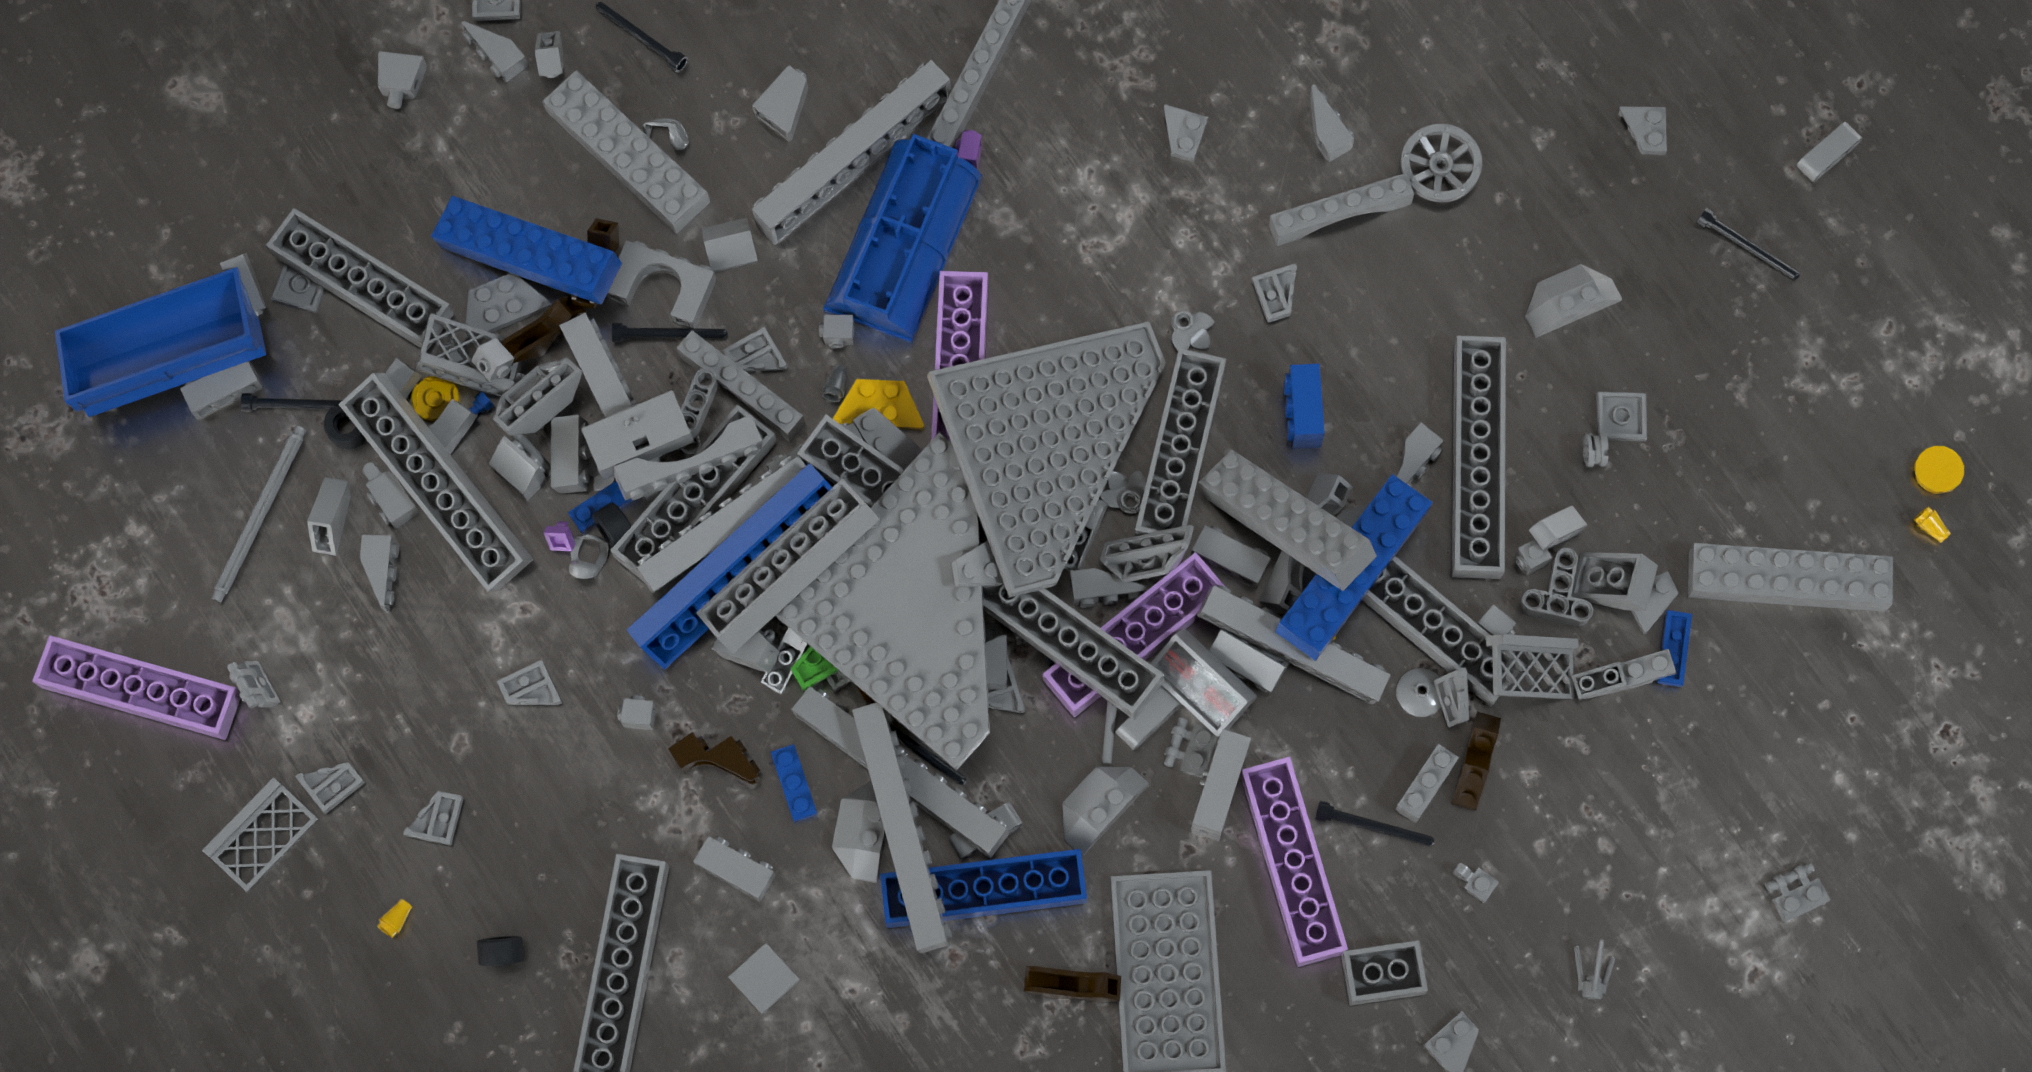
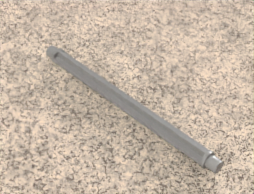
(257, 516)

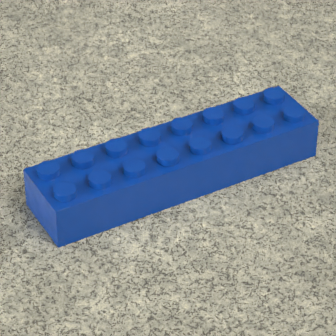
(526, 250)
(1324, 607)
(996, 886)

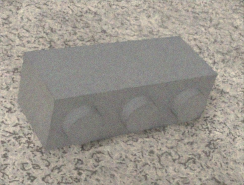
(220, 389)
(569, 454)
(1231, 556)
(1248, 660)
(1427, 783)
(735, 867)

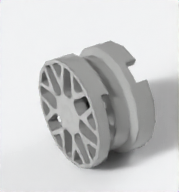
(1595, 449)

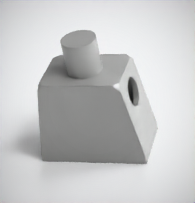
(399, 76)

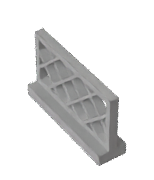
(459, 372)
(1538, 646)
(244, 819)

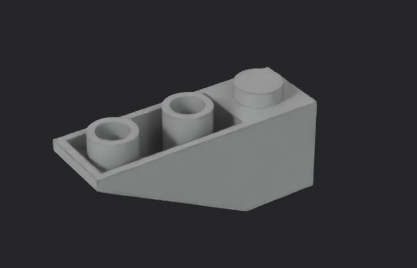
(500, 51)
(1330, 133)
(1086, 537)
(377, 558)
(1097, 586)
(790, 649)

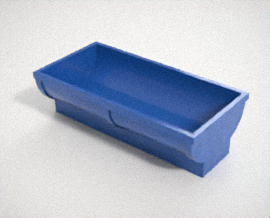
(904, 238)
(158, 343)

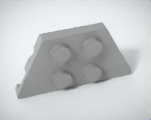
(503, 303)
(1009, 698)

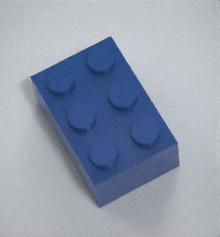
(1304, 406)

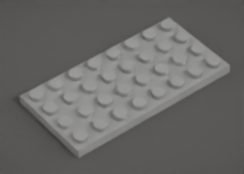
(1168, 972)

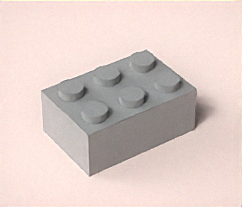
(1384, 972)

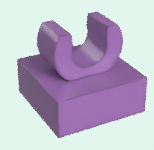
(559, 537)

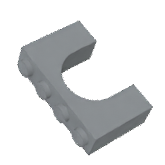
(641, 261)
(454, 419)

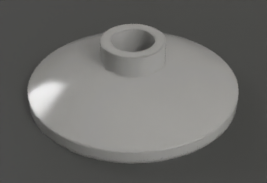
(1410, 700)

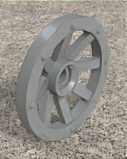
(1443, 159)

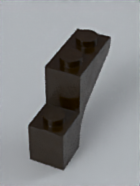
(603, 234)
(539, 335)
(725, 756)
(1476, 760)
(1072, 984)

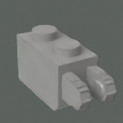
(390, 496)

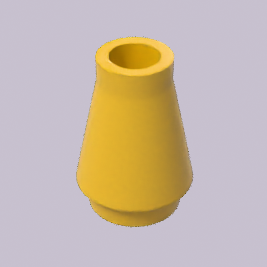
(1931, 523)
(394, 919)

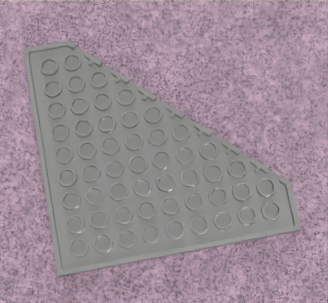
(1043, 438)
(894, 613)

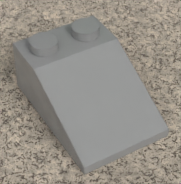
(1614, 580)

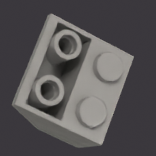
(517, 468)

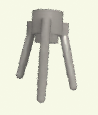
(1593, 986)

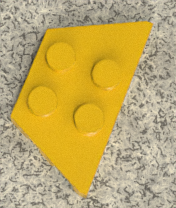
(887, 397)

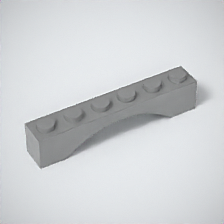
(1307, 218)
(755, 395)
(1418, 450)
(642, 476)
(1285, 581)

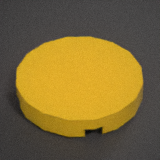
(432, 397)
(1939, 469)

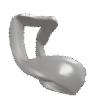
(677, 133)
(583, 569)

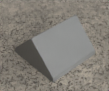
(729, 245)

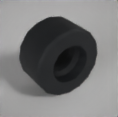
(345, 441)
(611, 523)
(500, 951)

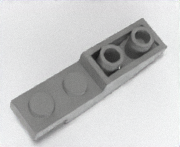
(1623, 675)

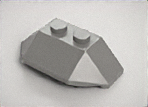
(1569, 298)
(538, 397)
(1146, 554)
(1098, 804)
(860, 834)

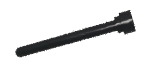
(675, 59)
(1709, 220)
(622, 332)
(250, 403)
(929, 757)
(1327, 812)

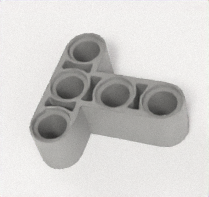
(1557, 595)

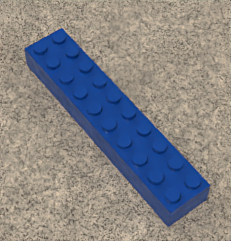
(673, 621)

